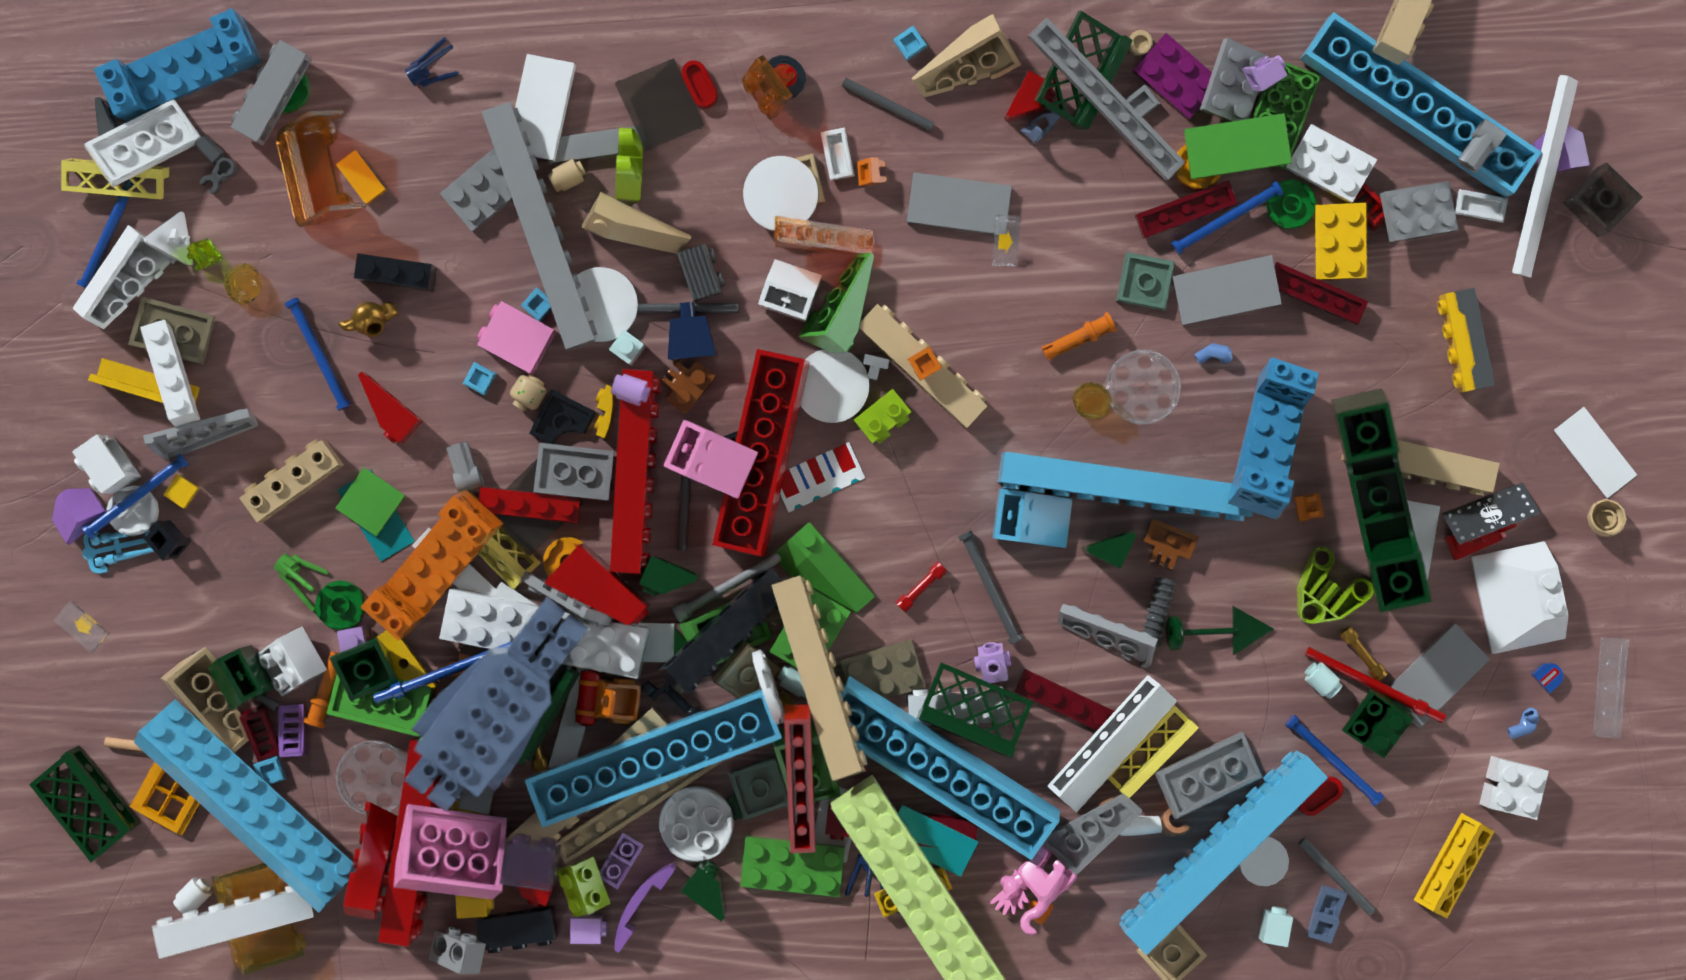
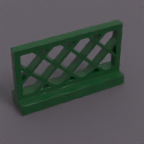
(1108, 67)
(560, 687)
(968, 731)
(96, 788)

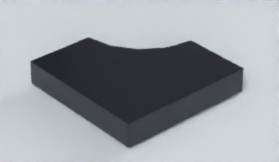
(561, 416)

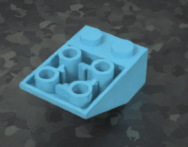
(1032, 518)

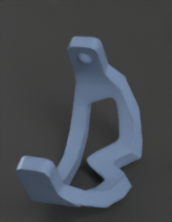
(1034, 132)

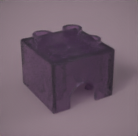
(531, 862)

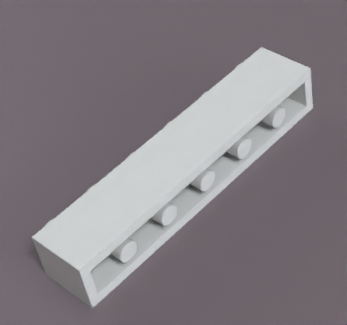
(1112, 743)
(229, 922)

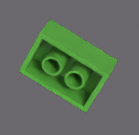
(832, 619)

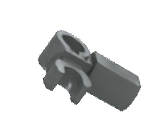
(224, 167)

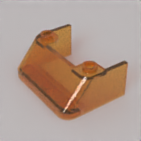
(310, 169)

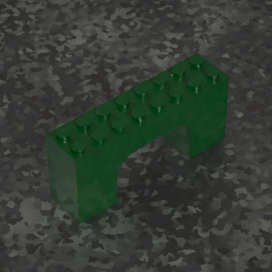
(1381, 500)

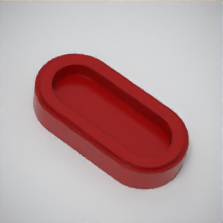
(699, 84)
(1322, 797)

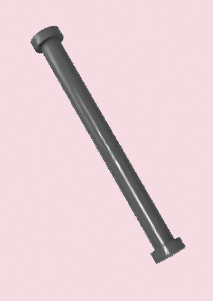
(990, 587)

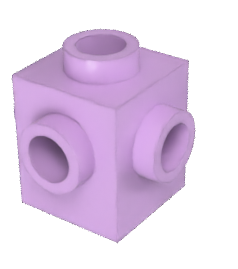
(993, 662)

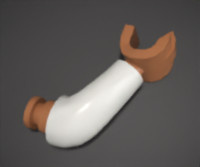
(1153, 824)

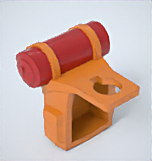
(606, 699)

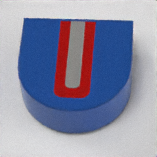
(1548, 676)

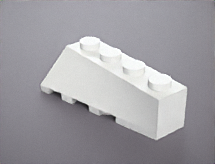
(121, 278)

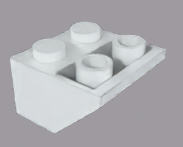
(789, 290)
(291, 661)

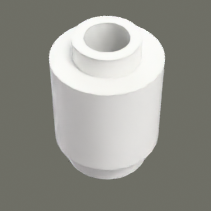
(192, 895)

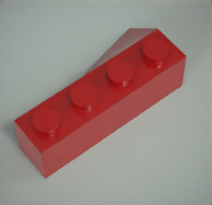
(371, 863)

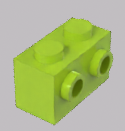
(882, 417)
(583, 887)

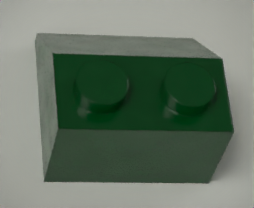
(665, 576)
(707, 889)

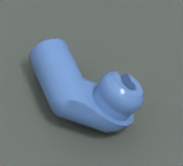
(1214, 350)
(1526, 725)

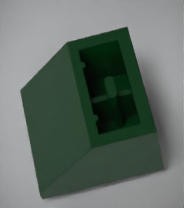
(241, 677)
(1378, 723)

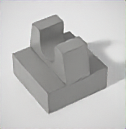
(875, 364)

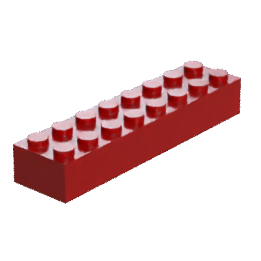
(768, 428)
(633, 479)
(403, 906)

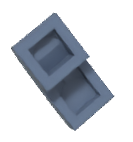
(1325, 914)

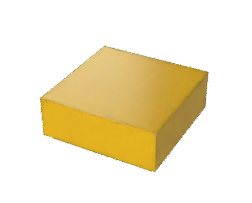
(181, 491)

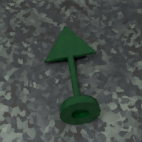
(1245, 631)

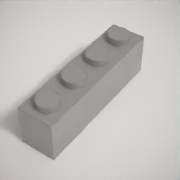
(271, 92)

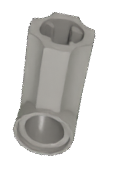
(1484, 140)
(466, 473)

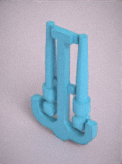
(90, 552)

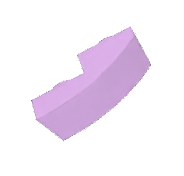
(620, 860)

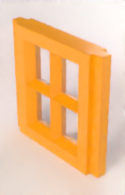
(145, 792)

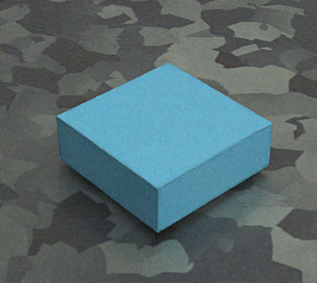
(910, 43)
(537, 305)
(479, 378)
(271, 770)

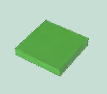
(370, 502)

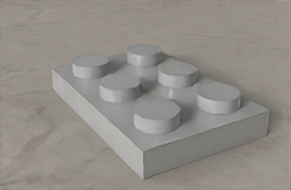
(1228, 89)
(479, 192)
(1419, 211)
(573, 471)

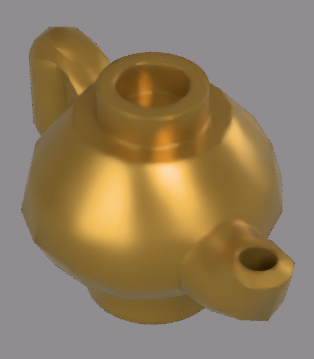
(370, 318)

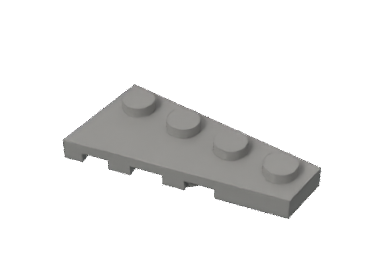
(199, 434)
(590, 615)
(1110, 634)
(1091, 833)

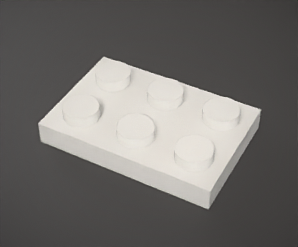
(1331, 164)

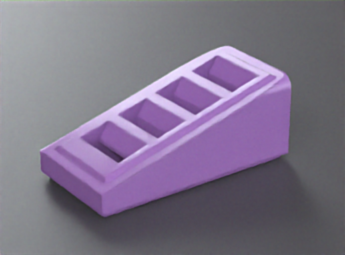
(302, 748)

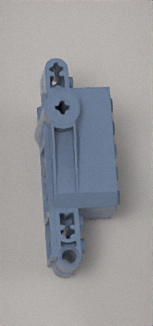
(491, 710)

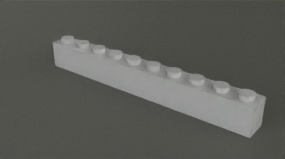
(538, 226)

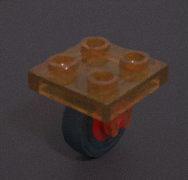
(774, 82)

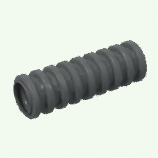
(1159, 608)

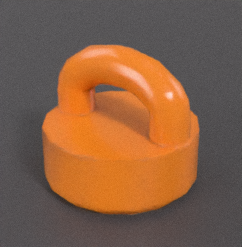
(1043, 918)

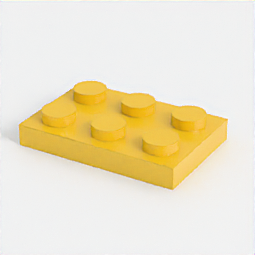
(1341, 241)

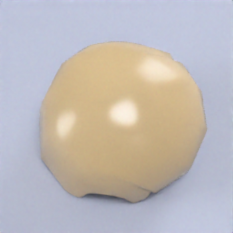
(1606, 518)

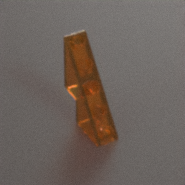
(821, 236)

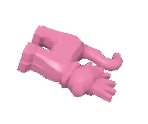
(1043, 885)

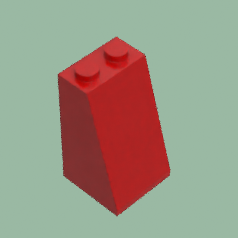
(592, 583)

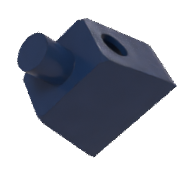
(690, 335)

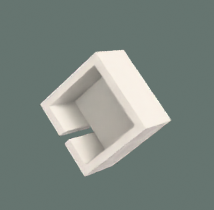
(105, 464)
(1518, 787)

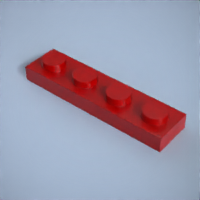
(530, 505)

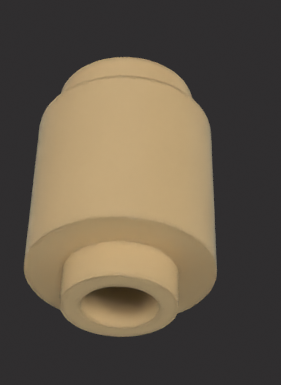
(567, 175)

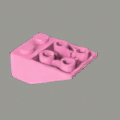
(710, 459)

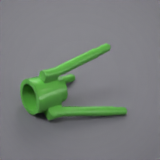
(289, 569)

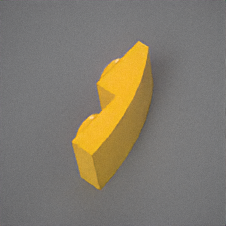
(605, 402)

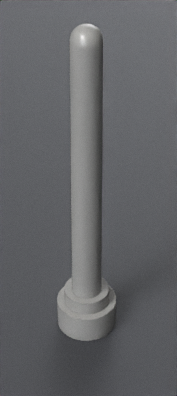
(685, 610)

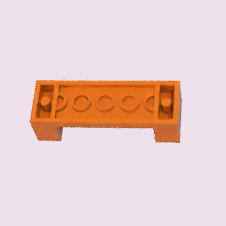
(433, 565)

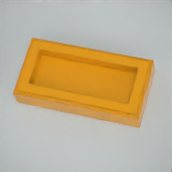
(361, 177)

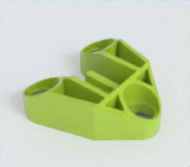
(629, 167)
(1313, 577)

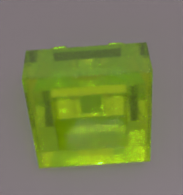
(203, 253)

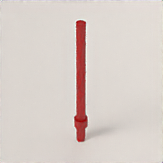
(1419, 706)

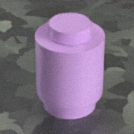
(630, 389)

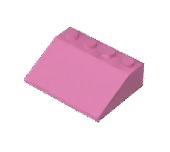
(450, 852)

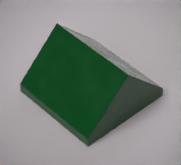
(1111, 550)
(364, 668)

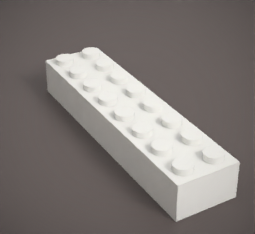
(495, 621)

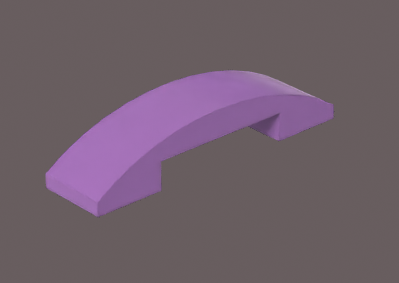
(657, 879)

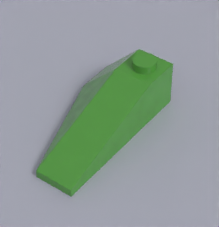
(840, 316)
(812, 557)

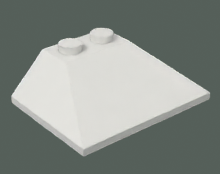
(1520, 597)

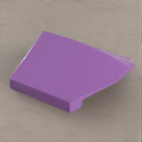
(1573, 152)
(74, 510)

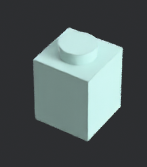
(627, 347)
(1275, 926)

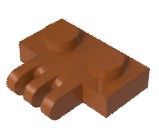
(687, 385)
(1169, 543)

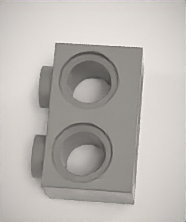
(457, 951)

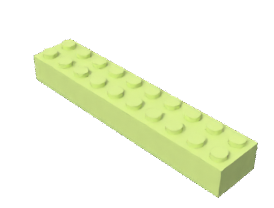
(913, 884)

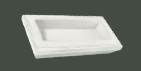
(837, 154)
(1481, 206)

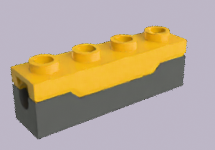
(1466, 340)

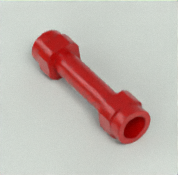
(906, 601)

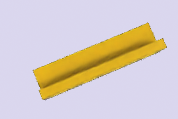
(131, 380)
(1452, 865)

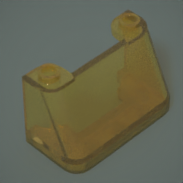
(262, 948)

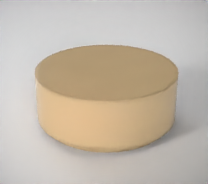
(1141, 43)

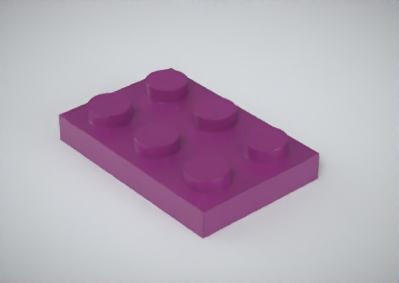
(1174, 75)

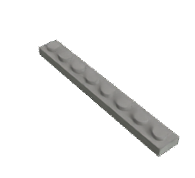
(1106, 99)

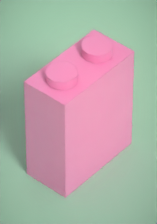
(516, 337)

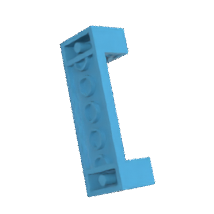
(179, 67)
(1271, 438)

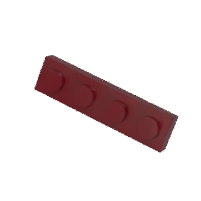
(1186, 209)
(1319, 294)
(1062, 700)

